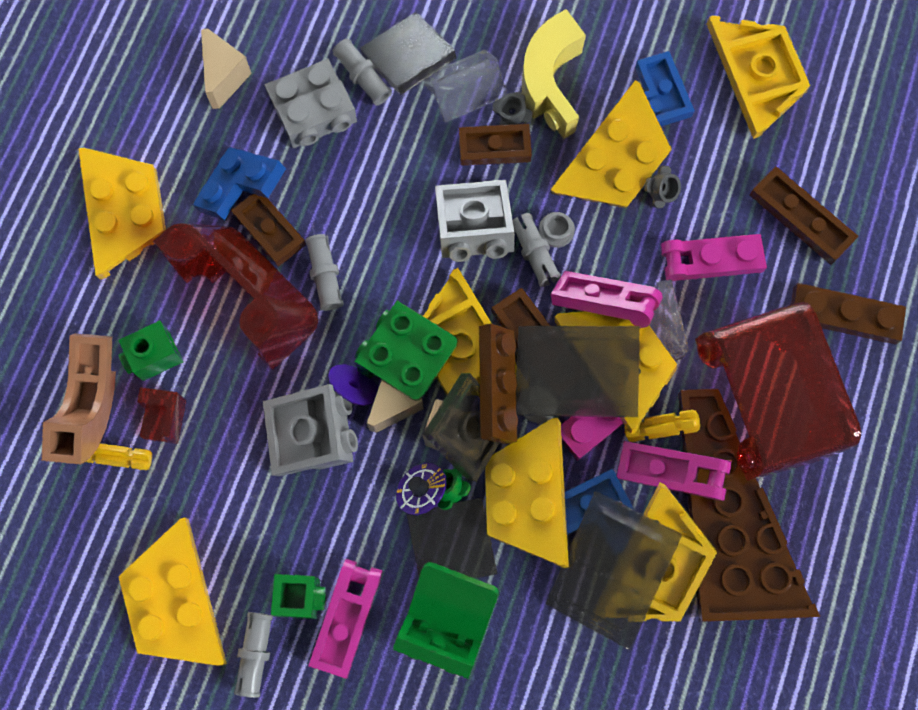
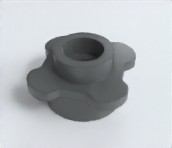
(512, 101)
(663, 187)

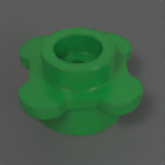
(455, 489)

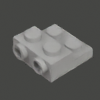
(311, 103)
(474, 220)
(309, 431)

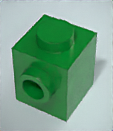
(149, 351)
(297, 596)

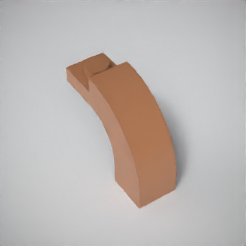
(85, 411)

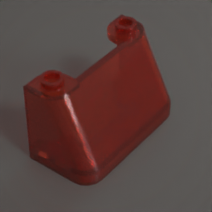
(278, 315)
(783, 389)

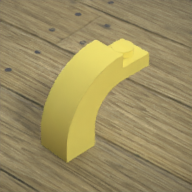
(548, 49)

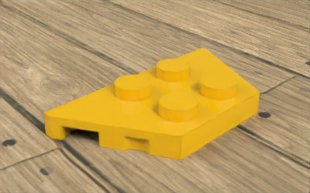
(760, 69)
(618, 154)
(120, 207)
(460, 315)
(654, 360)
(529, 495)
(688, 562)
(171, 601)

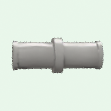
(362, 71)
(535, 250)
(324, 272)
(253, 655)

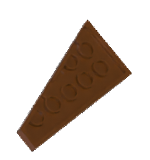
(752, 566)

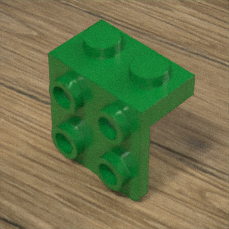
(405, 351)
(447, 619)

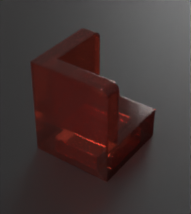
(162, 415)

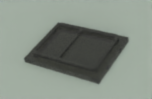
(578, 371)
(613, 569)

